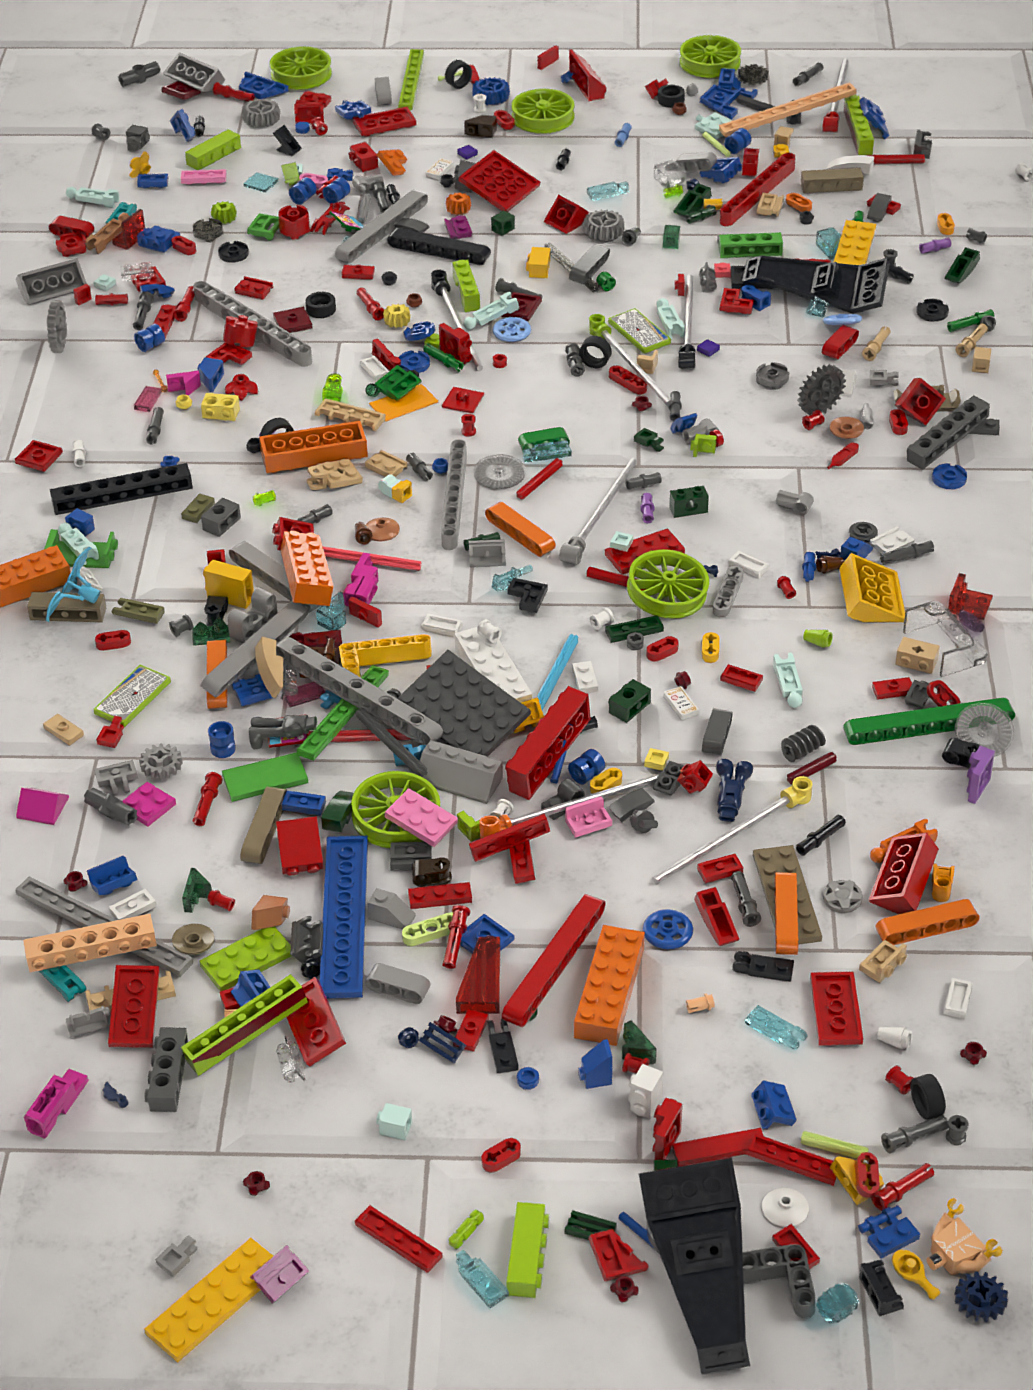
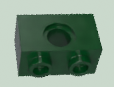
(688, 501)
(629, 700)

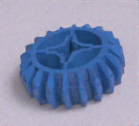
(494, 89)

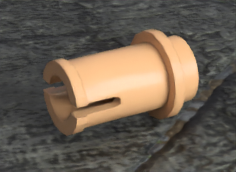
(700, 1003)

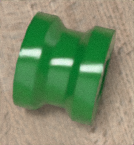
(606, 281)

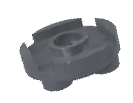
(772, 375)

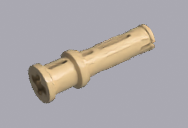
(969, 343)
(874, 346)

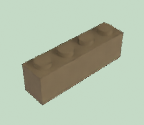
(832, 180)
(67, 609)

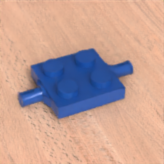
(352, 109)

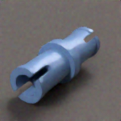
(623, 134)

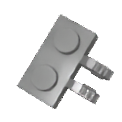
(116, 774)

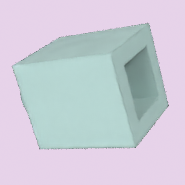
(394, 1121)

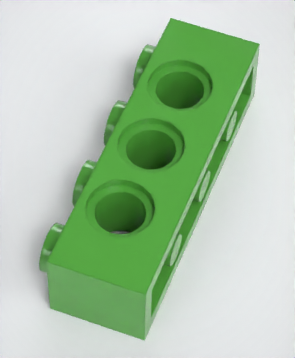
(750, 245)

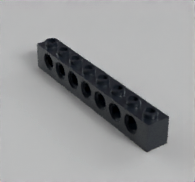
(121, 488)

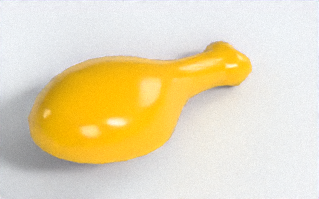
(912, 1269)

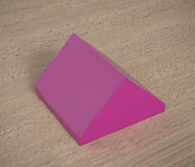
(40, 805)

